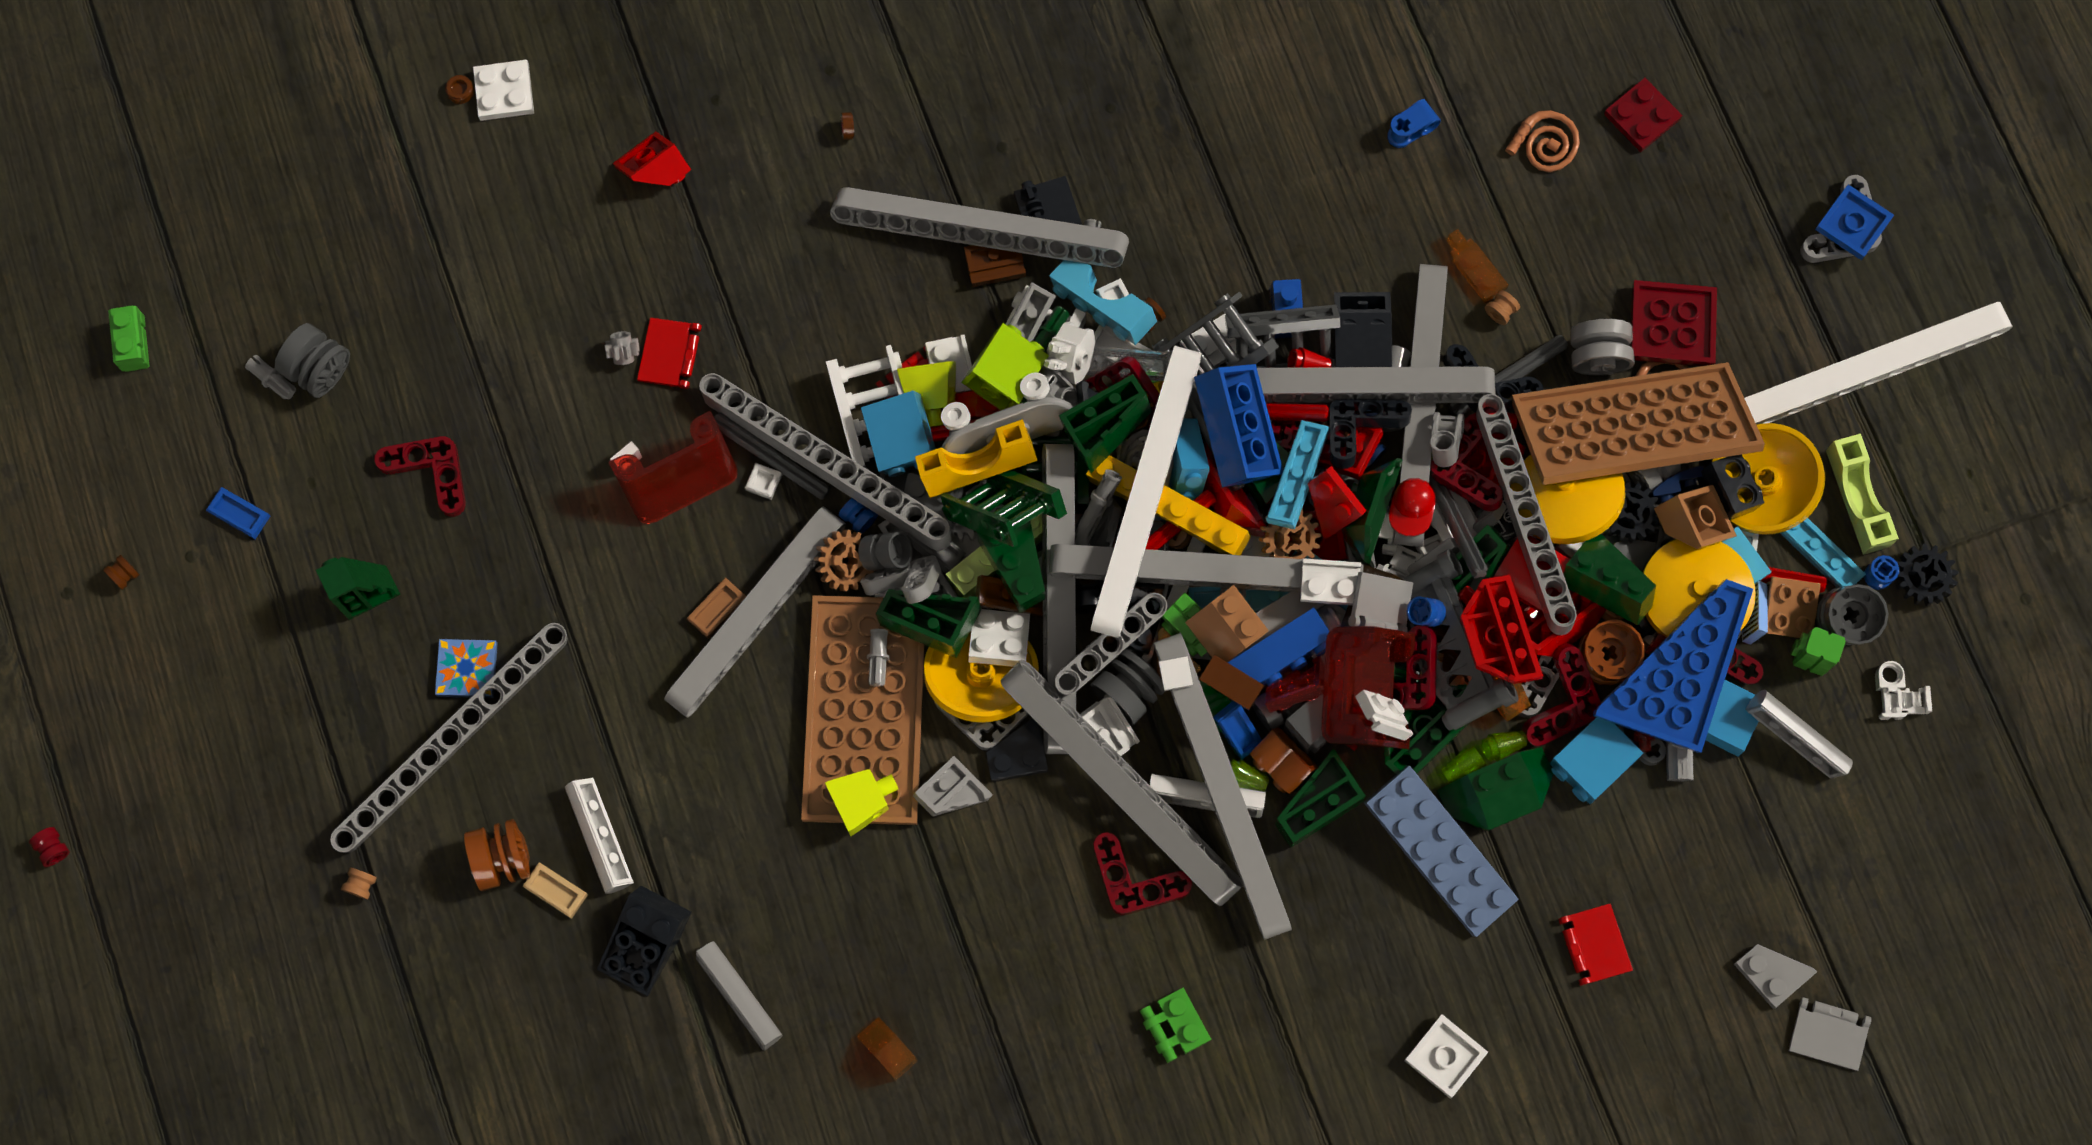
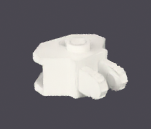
(1071, 352)

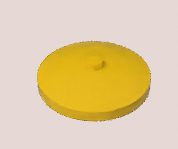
(1789, 478)
(1576, 508)
(1687, 577)
(968, 688)

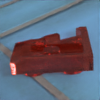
(1296, 687)

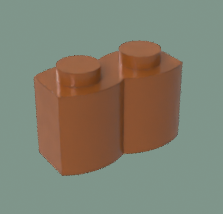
(1283, 761)

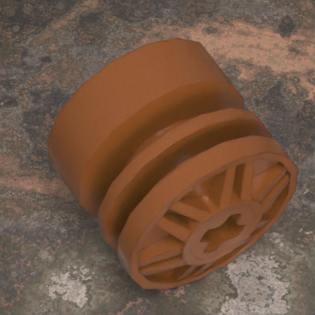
(1625, 649)
(497, 854)

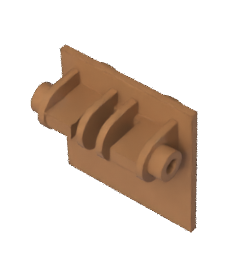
(1791, 606)

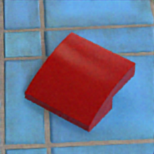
(1516, 567)

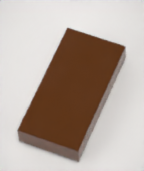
(1231, 682)

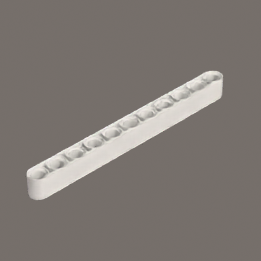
(1878, 364)
(1146, 492)

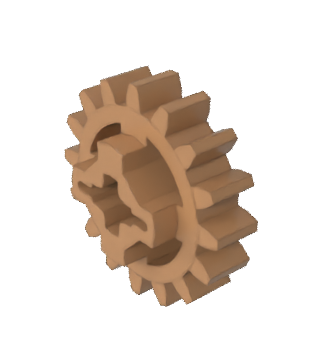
(1300, 543)
(844, 572)

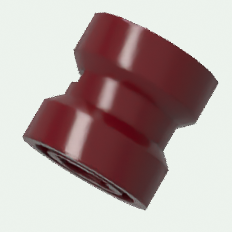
(49, 846)

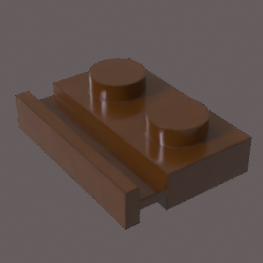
(993, 265)

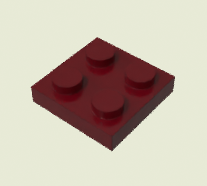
(1643, 114)

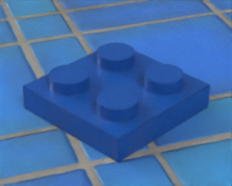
(1854, 222)

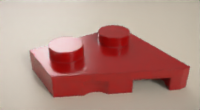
(1333, 502)

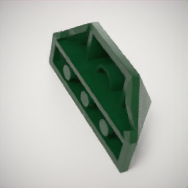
(1374, 494)
(1428, 736)
(1499, 790)

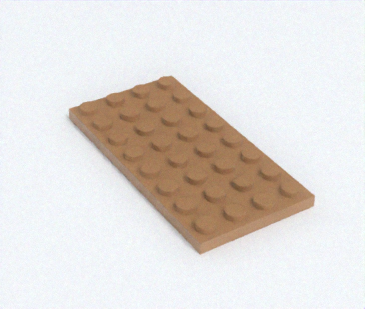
(1636, 423)
(860, 724)

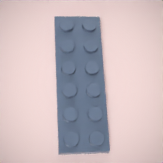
(1441, 851)

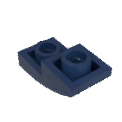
(1671, 487)

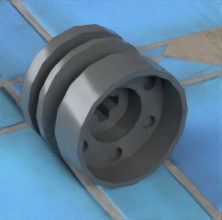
(312, 360)
(1867, 611)
(1133, 681)

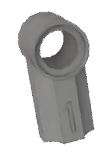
(1678, 763)

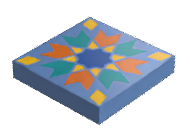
(465, 667)

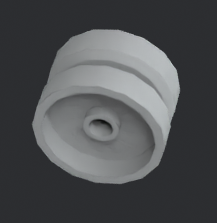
(1602, 347)

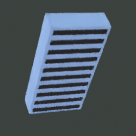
(1758, 622)

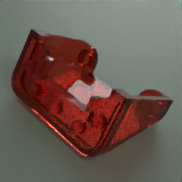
(680, 477)
(1357, 662)

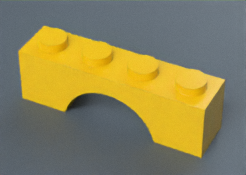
(947, 471)

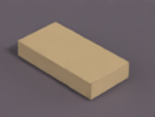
(555, 890)

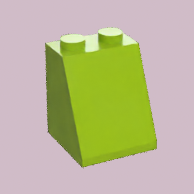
(1003, 365)

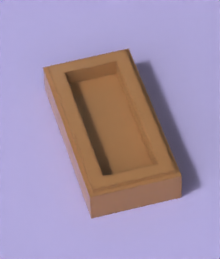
(716, 608)

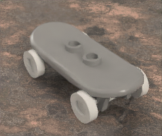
(1038, 414)

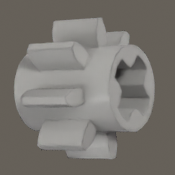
(622, 348)

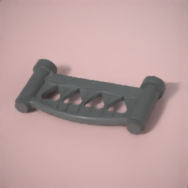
(1483, 691)

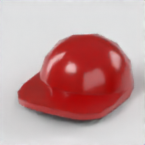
(1412, 507)

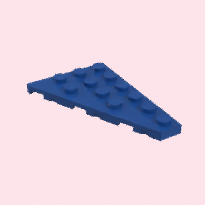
(1682, 679)

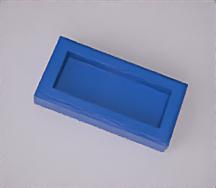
(238, 513)
(1237, 729)

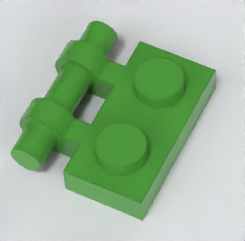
(1183, 1020)

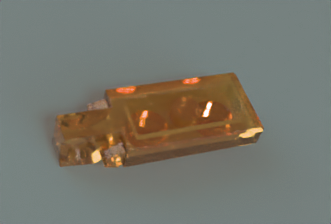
(1475, 266)

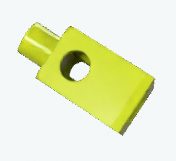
(934, 383)
(860, 798)

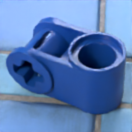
(1412, 124)

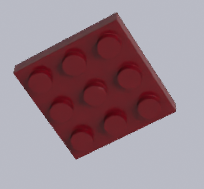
(1674, 323)

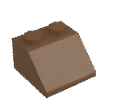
(1696, 518)
(1227, 625)

